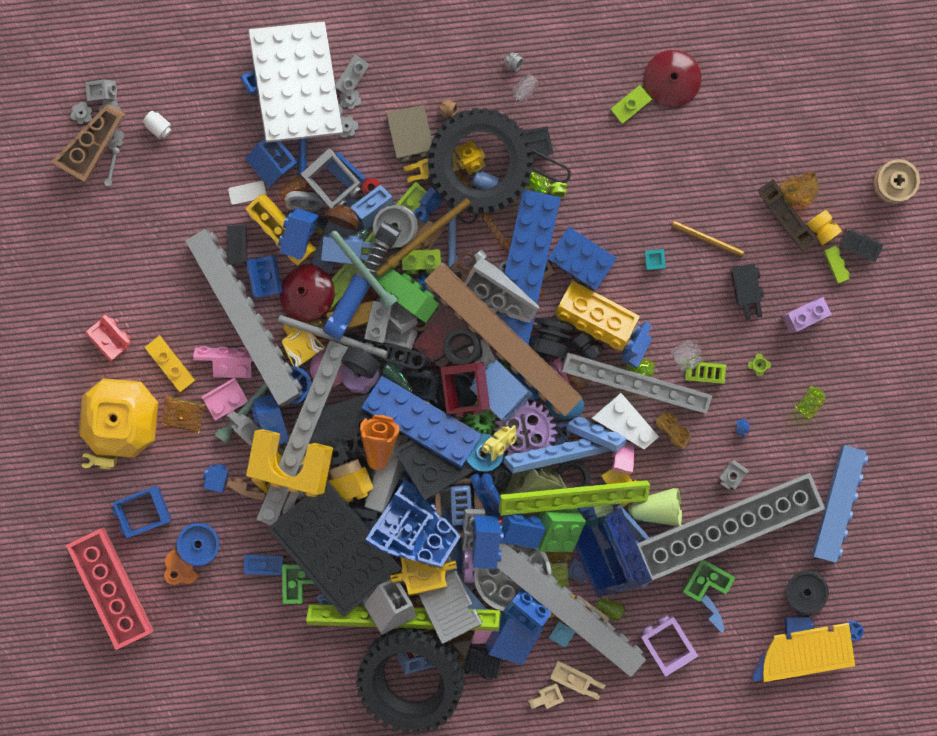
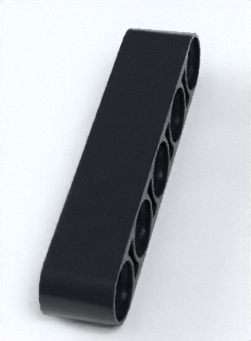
(394, 352)

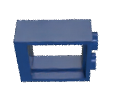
(159, 502)

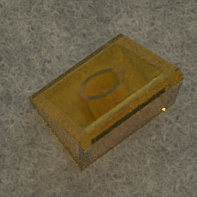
(183, 413)

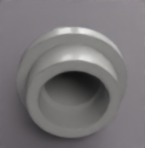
(513, 61)

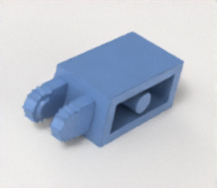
(334, 253)

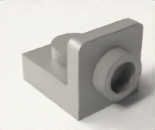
(101, 90)

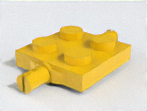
(422, 577)

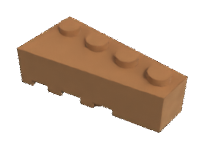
(88, 146)

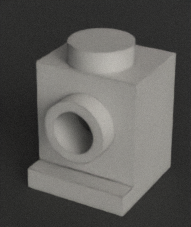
(735, 467)

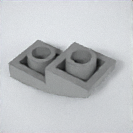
(467, 536)

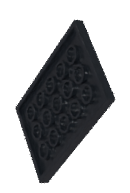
(331, 548)

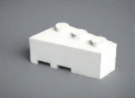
(624, 419)

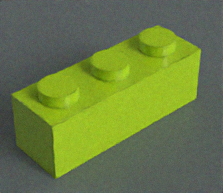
(836, 264)

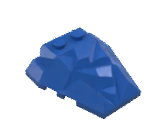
(413, 529)

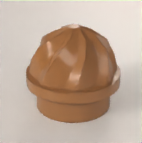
(448, 108)

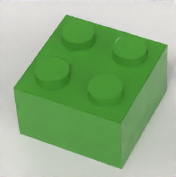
(561, 531)

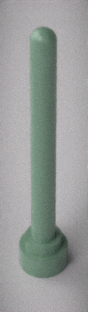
(386, 298)
(225, 433)

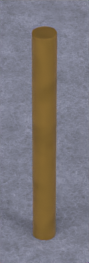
(708, 239)

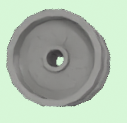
(405, 219)

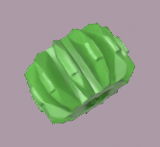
(486, 422)

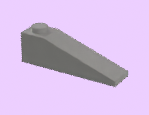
(500, 292)

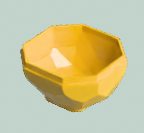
(135, 415)

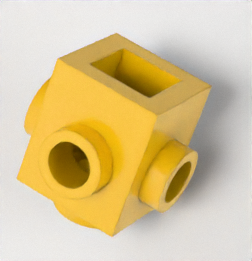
(470, 157)

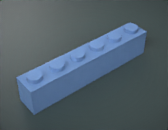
(839, 503)

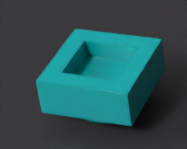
(655, 259)

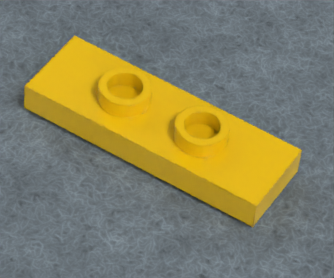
(170, 363)

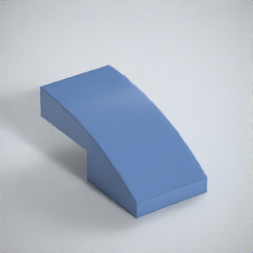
(714, 616)

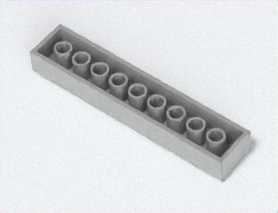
(730, 526)

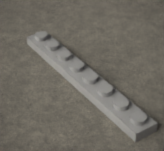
(636, 383)

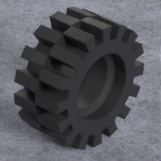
(499, 475)

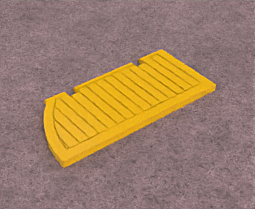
(809, 653)

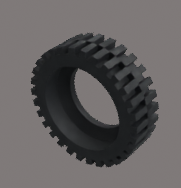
(441, 160)
(396, 710)

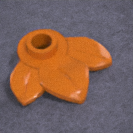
(184, 571)

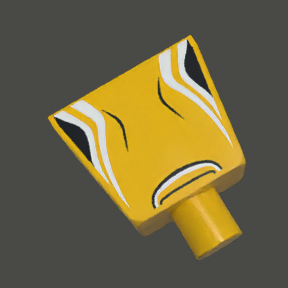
(300, 345)

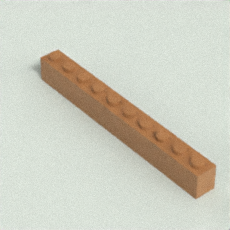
(503, 339)

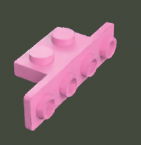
(227, 361)

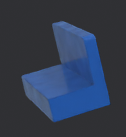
(334, 168)

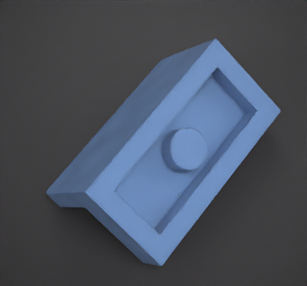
(371, 204)

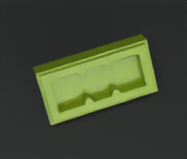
(630, 104)

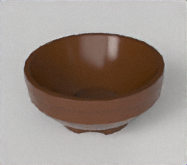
(342, 216)

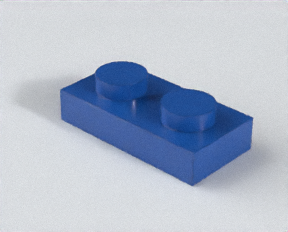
(263, 564)

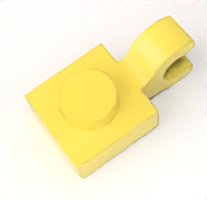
(104, 462)

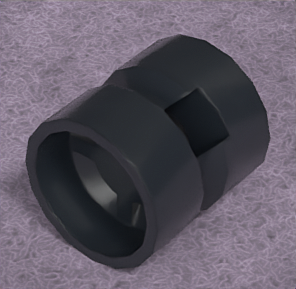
(586, 346)

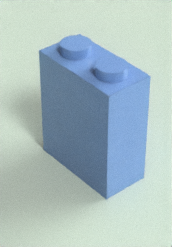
(504, 391)

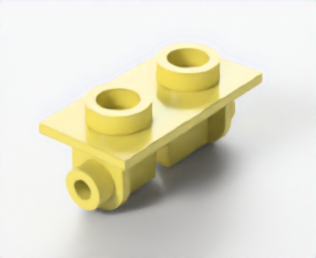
(505, 437)

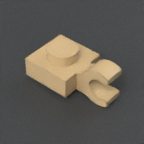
(549, 697)

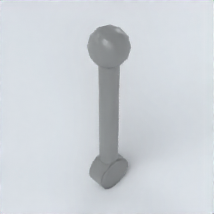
(108, 182)

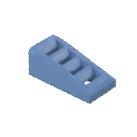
(459, 489)

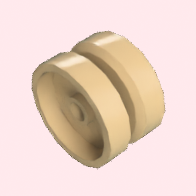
(907, 178)

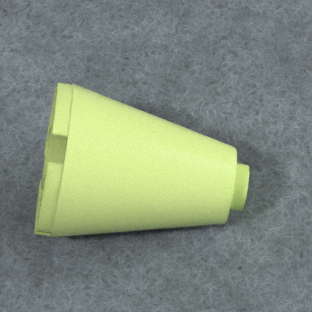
(660, 508)

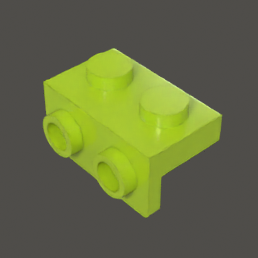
(421, 260)

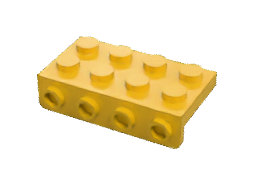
(596, 315)

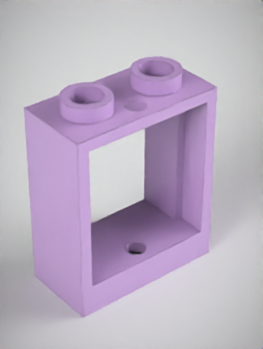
(806, 315)
(680, 660)

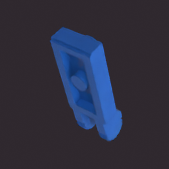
(487, 493)

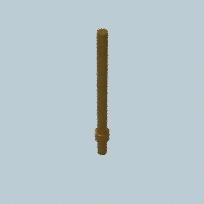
(394, 260)

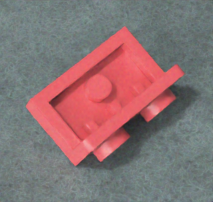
(108, 338)

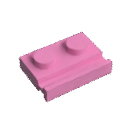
(225, 399)

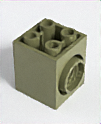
(534, 480)

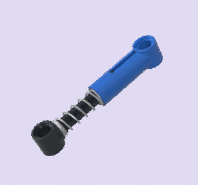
(358, 286)

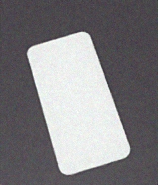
(246, 192)

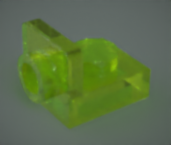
(811, 402)

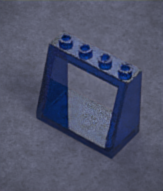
(611, 554)

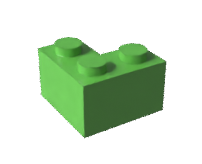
(704, 575)
(292, 583)

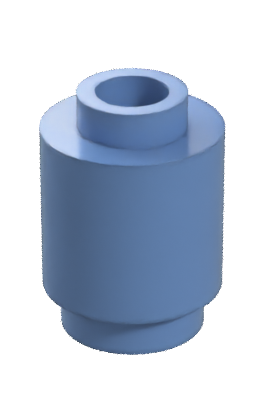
(484, 180)

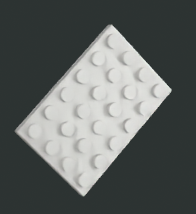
(295, 82)

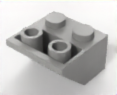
(389, 606)

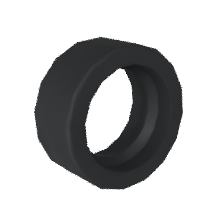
(462, 332)
(360, 362)
(572, 463)

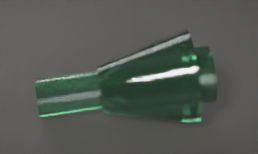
(394, 375)

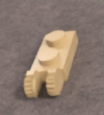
(575, 679)

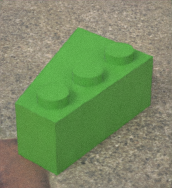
(408, 294)

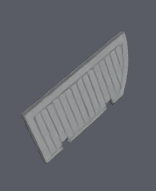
(450, 609)

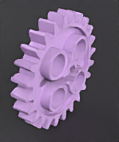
(541, 426)

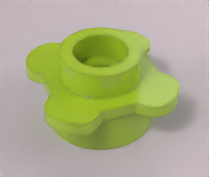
(557, 189)
(764, 364)

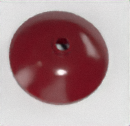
(668, 91)
(316, 298)

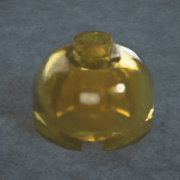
(800, 190)

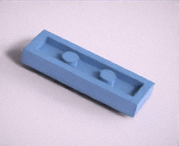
(596, 433)

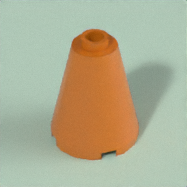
(378, 440)

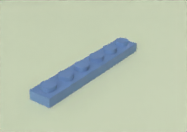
(553, 455)

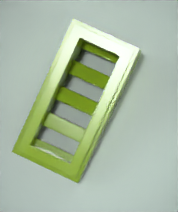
(722, 371)

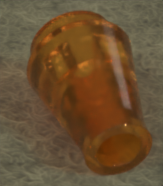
(296, 184)

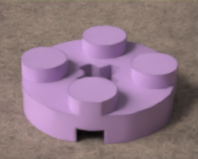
(356, 383)
(467, 567)

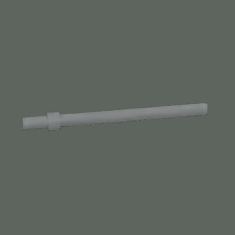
(366, 347)

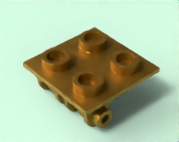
(679, 434)

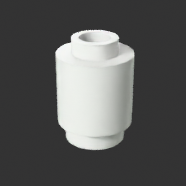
(157, 125)

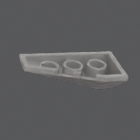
(385, 480)

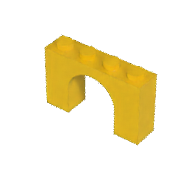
(264, 465)

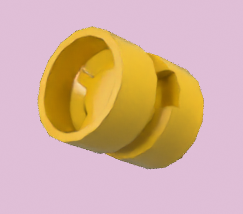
(824, 227)

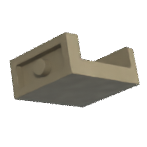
(410, 132)

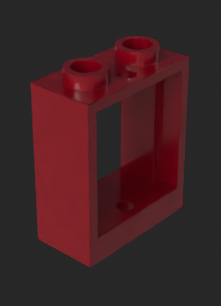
(450, 389)

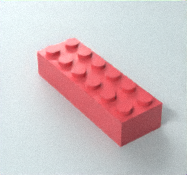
(110, 588)

